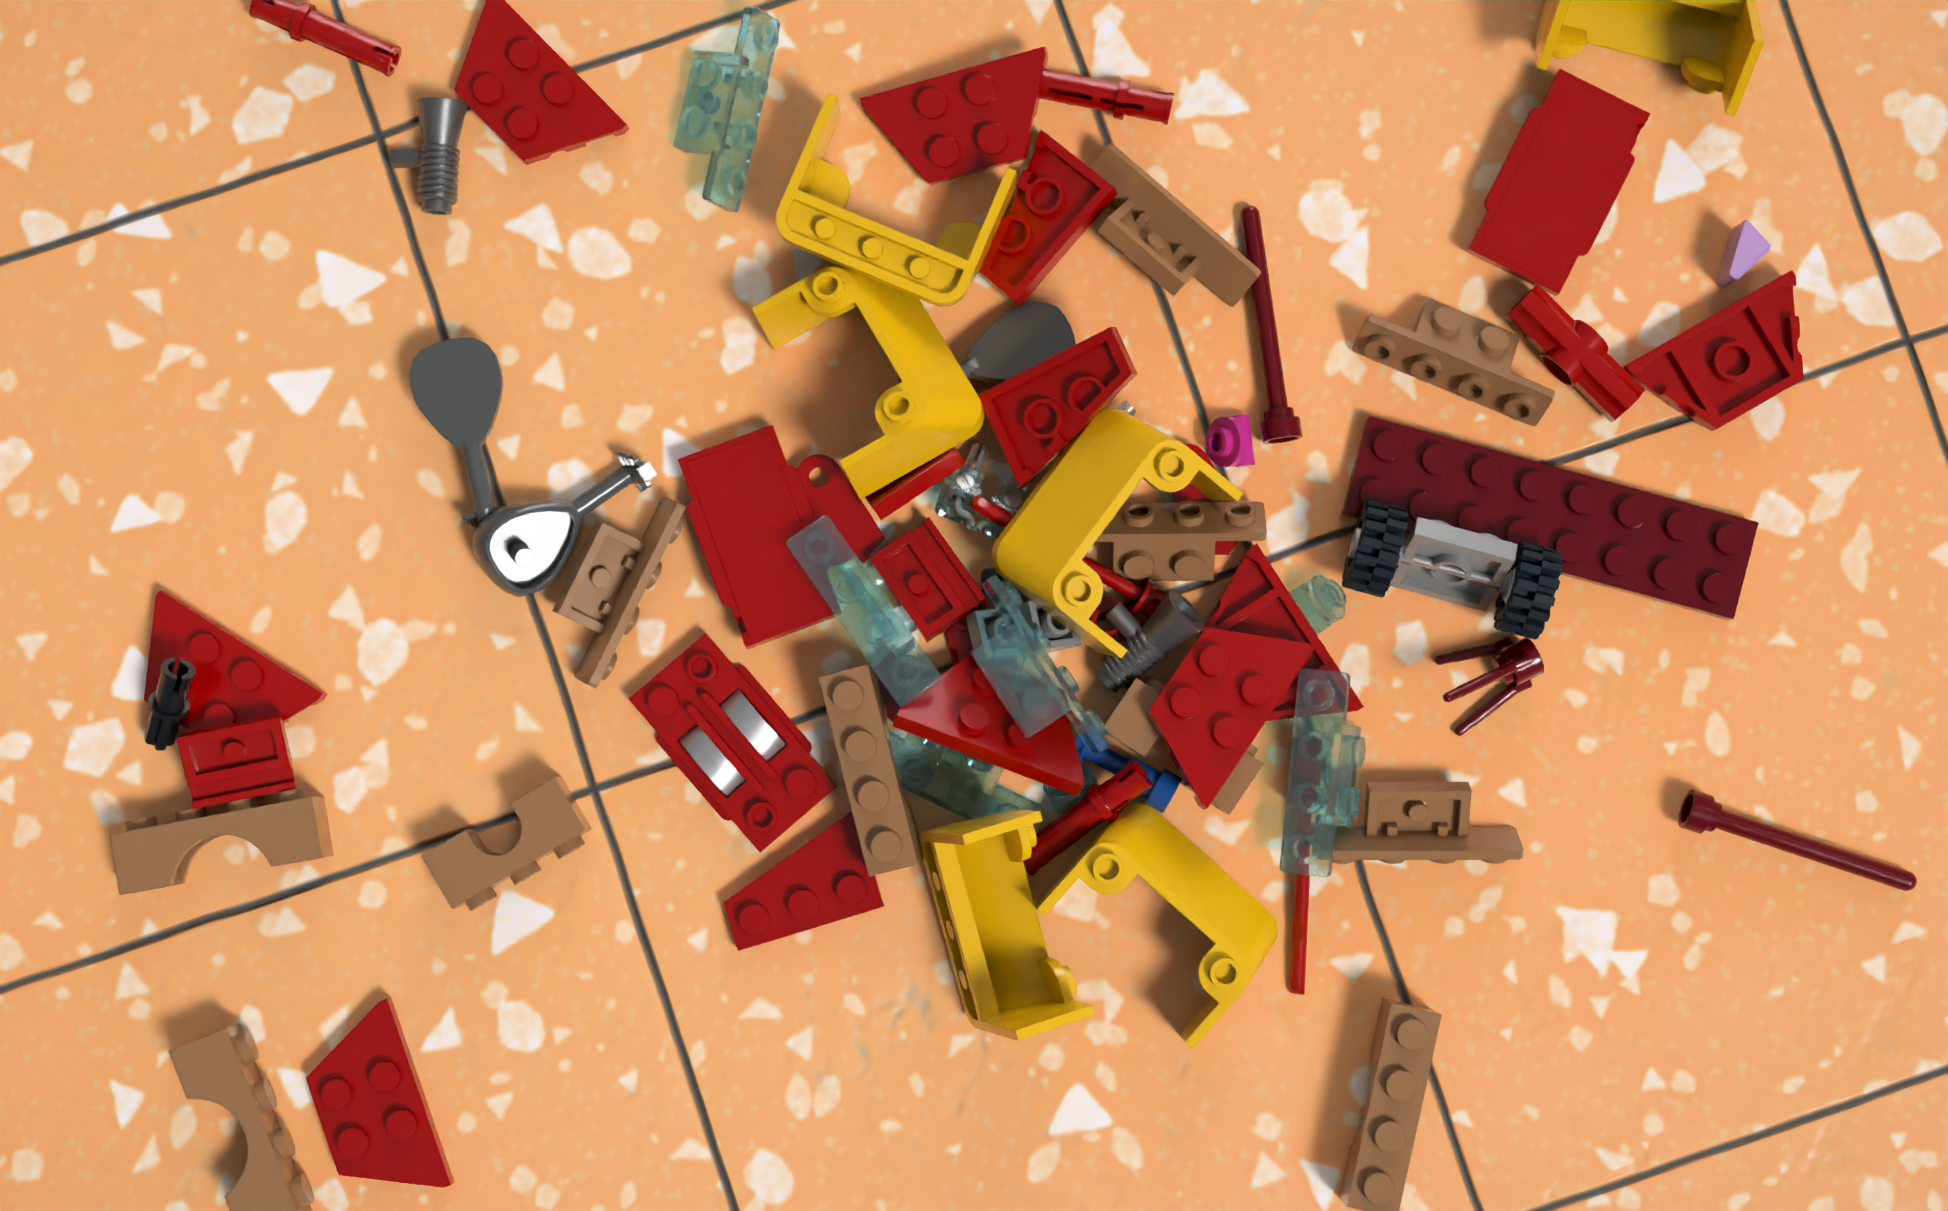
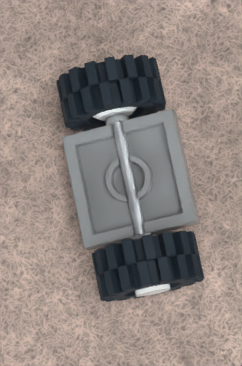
(1453, 567)

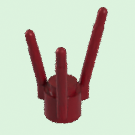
(1513, 665)

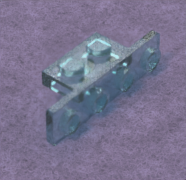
(725, 106)
(863, 610)
(1026, 675)
(1320, 773)
(953, 779)

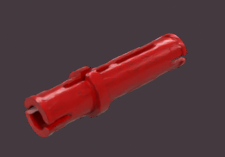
(306, 23)
(1106, 96)
(1097, 806)

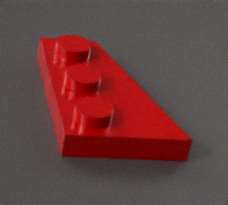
(806, 890)

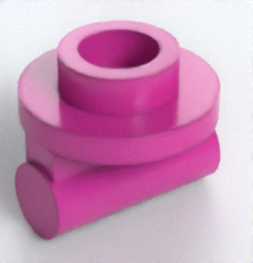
(1230, 442)

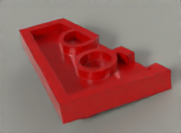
(1049, 213)
(1055, 401)

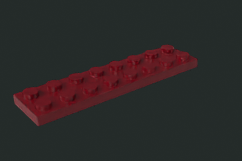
(1601, 527)

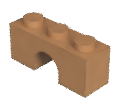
(1134, 730)
(470, 870)

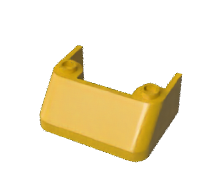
(1708, 39)
(816, 221)
(920, 415)
(1077, 501)
(1237, 923)
(995, 928)

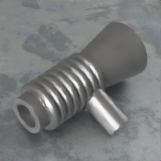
(438, 156)
(1147, 643)

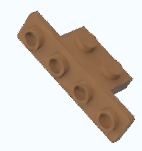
(1167, 235)
(1457, 356)
(1178, 537)
(611, 582)
(1423, 824)

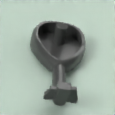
(1018, 343)
(460, 395)
(531, 540)

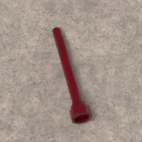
(1279, 421)
(1702, 813)

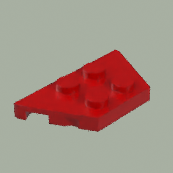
(529, 90)
(964, 117)
(1729, 358)
(1262, 606)
(230, 676)
(1222, 701)
(973, 720)
(377, 1106)

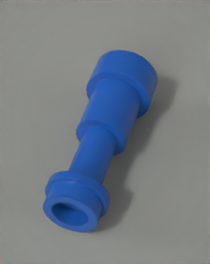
(1164, 782)

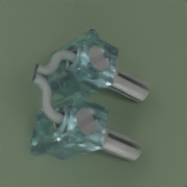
(965, 483)

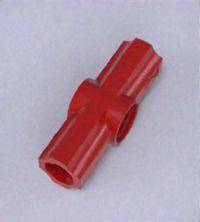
(1574, 353)

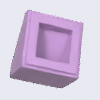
(1742, 251)

